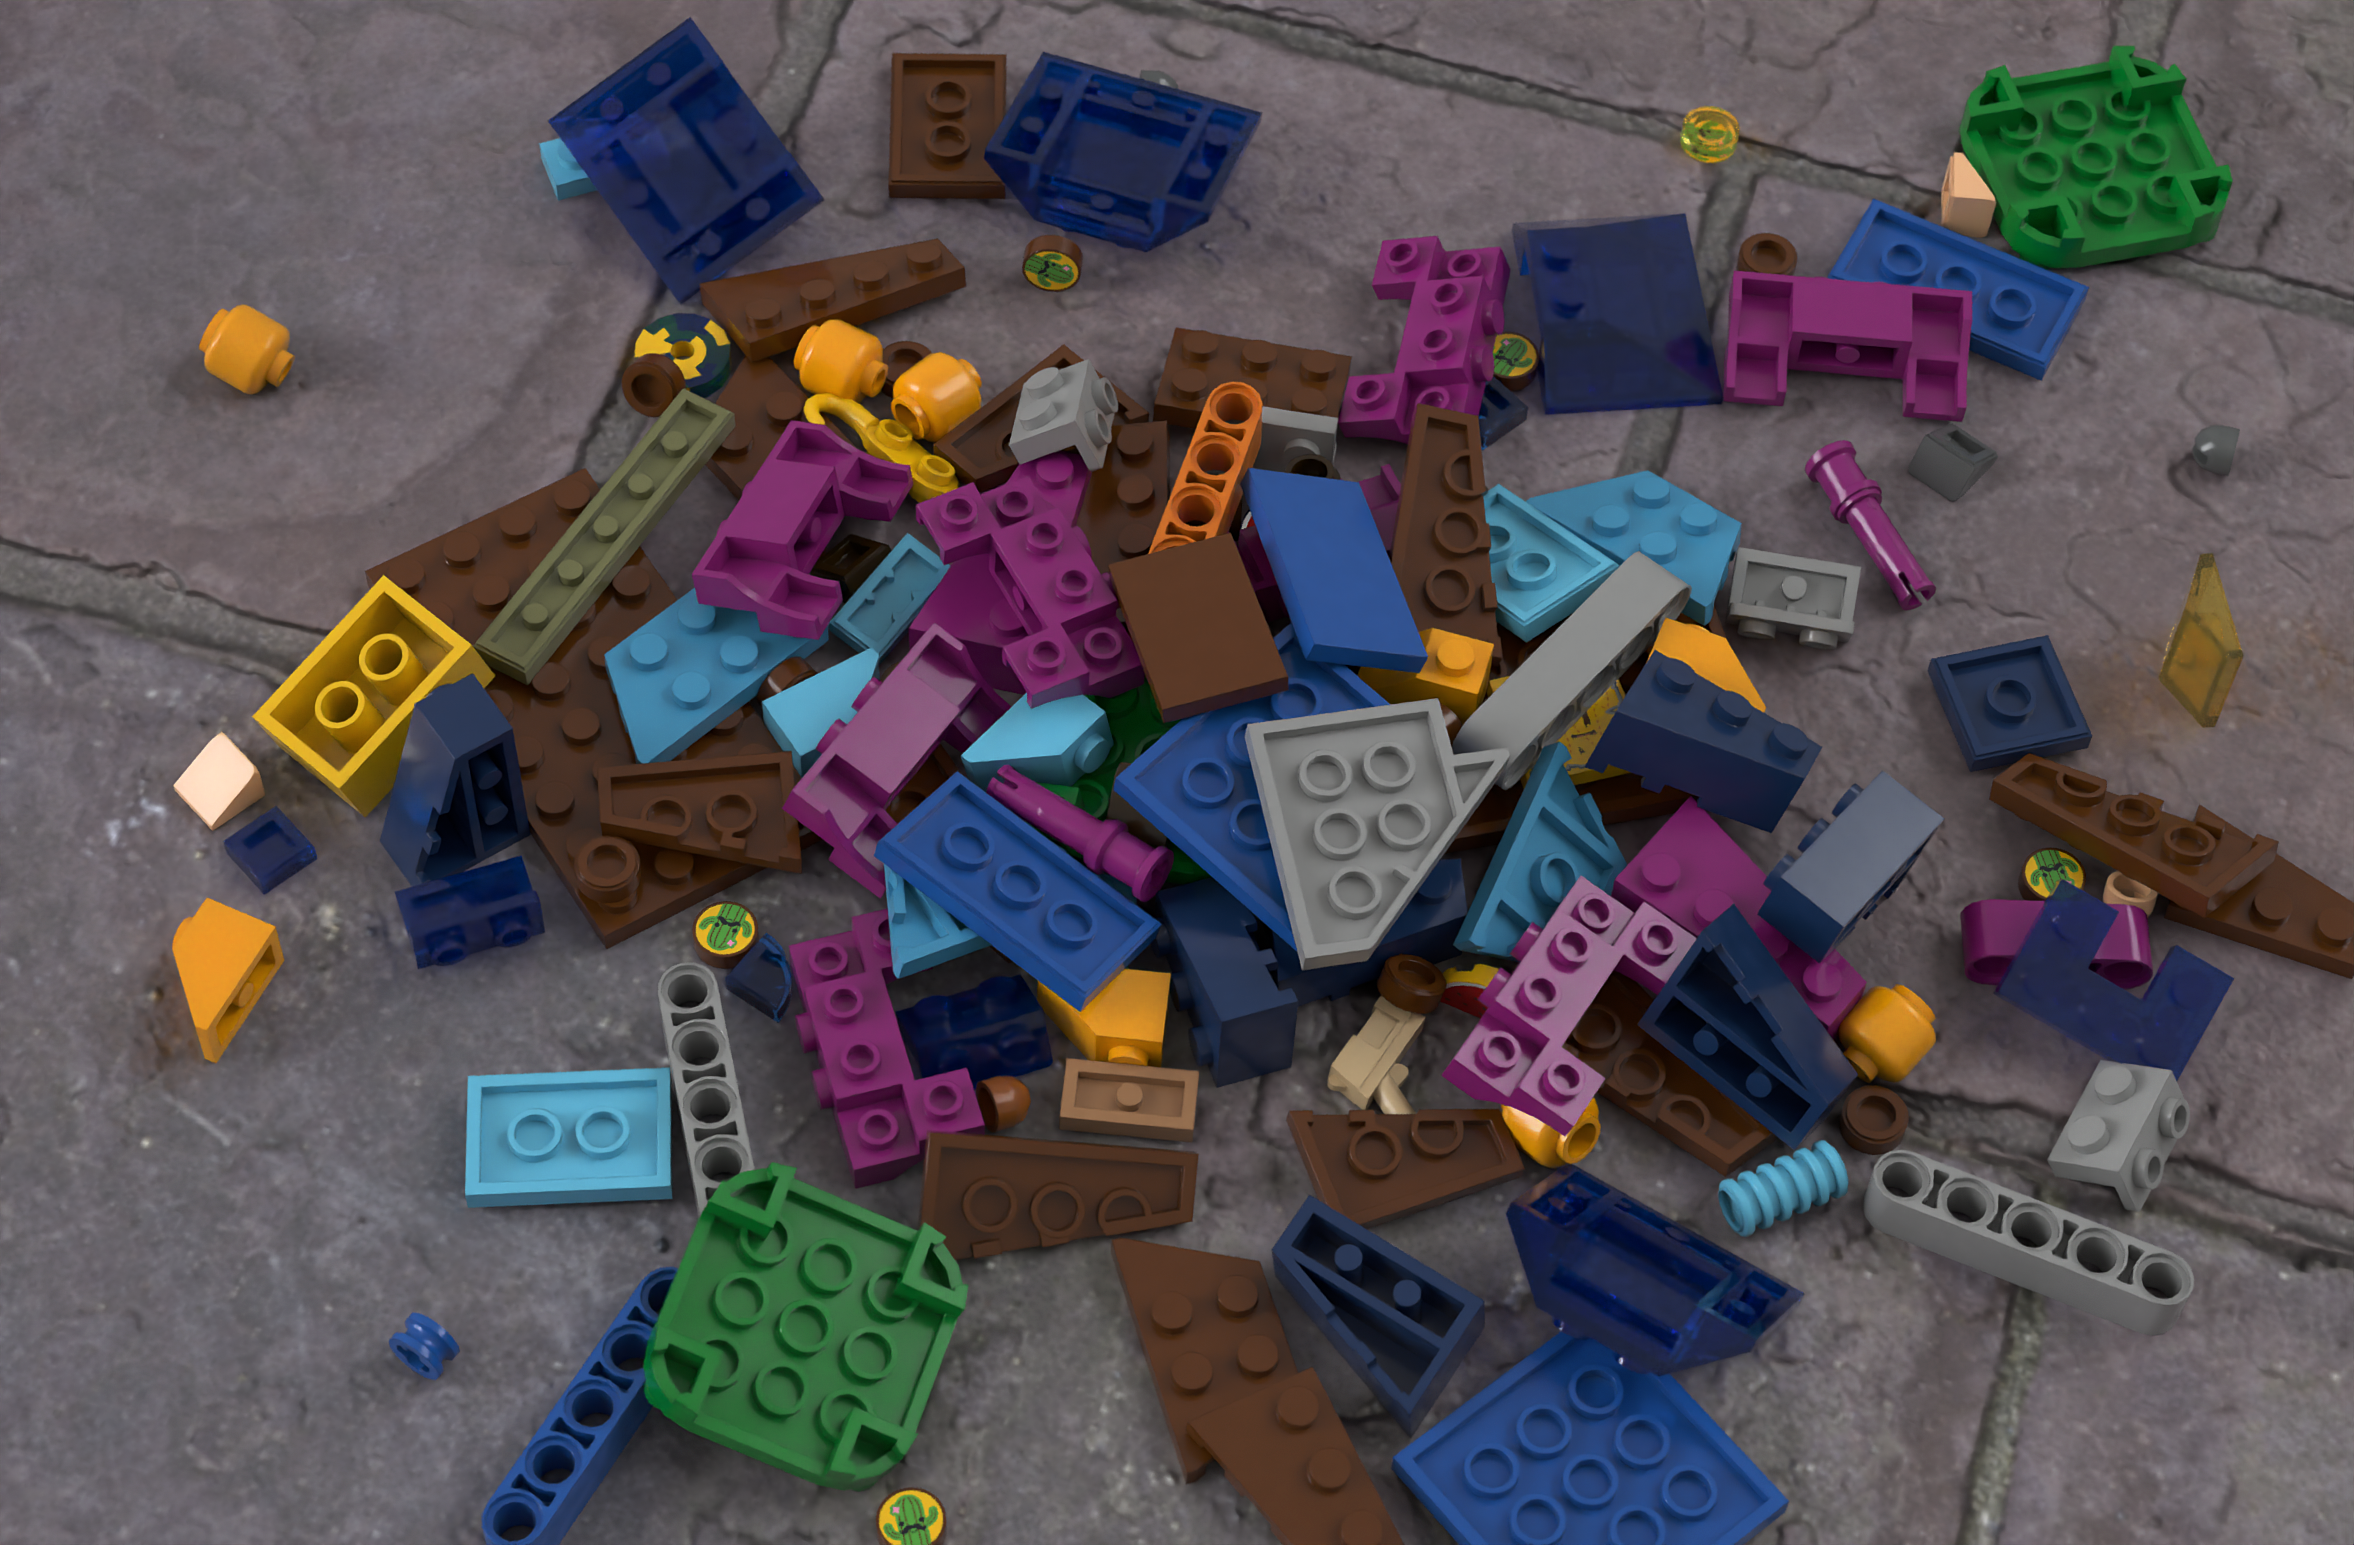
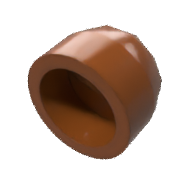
(1002, 1102)

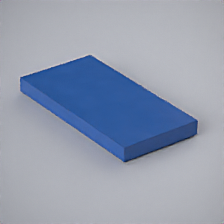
(2016, 305)
(1333, 571)
(1017, 890)

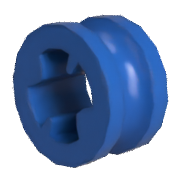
(424, 1346)

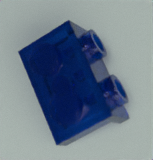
(470, 913)
(983, 1029)

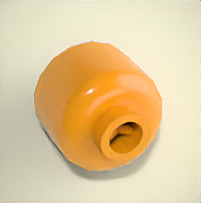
(246, 349)
(841, 361)
(936, 396)
(1887, 1033)
(1546, 1144)

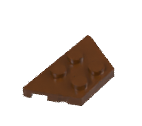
(763, 408)
(1203, 1333)

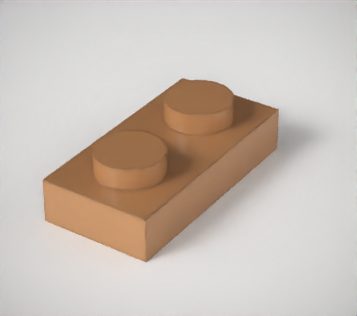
(1129, 1100)

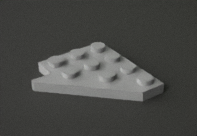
(1361, 816)

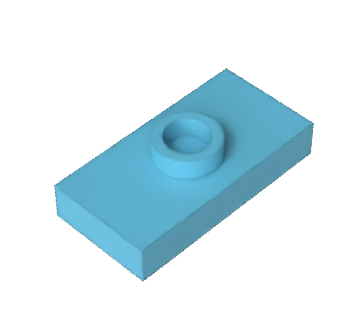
(890, 599)

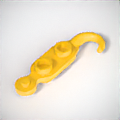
(889, 442)

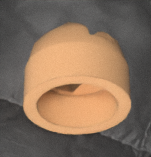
(2130, 892)

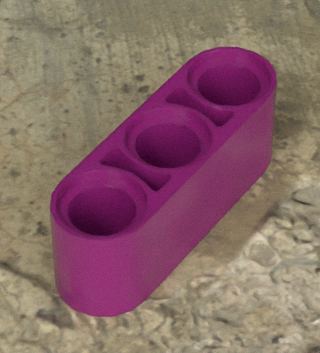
(1997, 927)

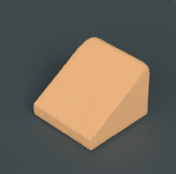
(1965, 199)
(220, 782)

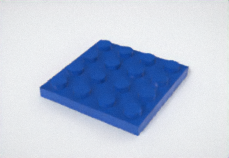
(1203, 789)
(1586, 1457)

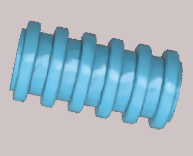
(1783, 1188)

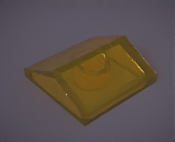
(2202, 647)

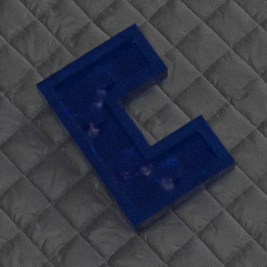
(2056, 987)

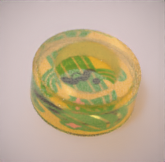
(1709, 134)

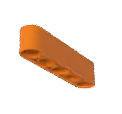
(1213, 447)

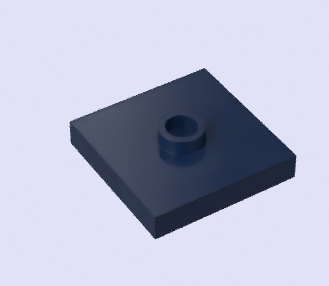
(2009, 703)

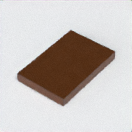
(942, 122)
(1198, 628)

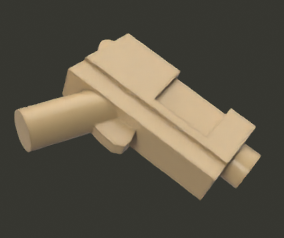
(1370, 1061)

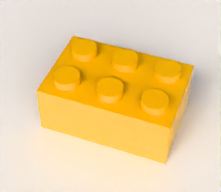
(357, 690)

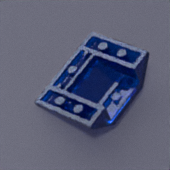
(1117, 153)
(685, 160)
(1618, 314)
(1639, 1277)

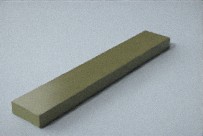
(604, 536)

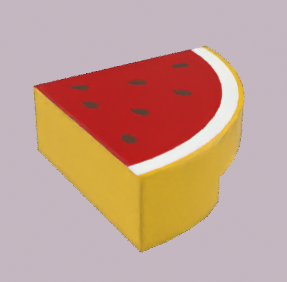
(1466, 987)

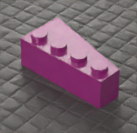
(969, 599)
(1697, 873)

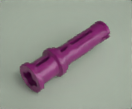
(1857, 503)
(1104, 845)

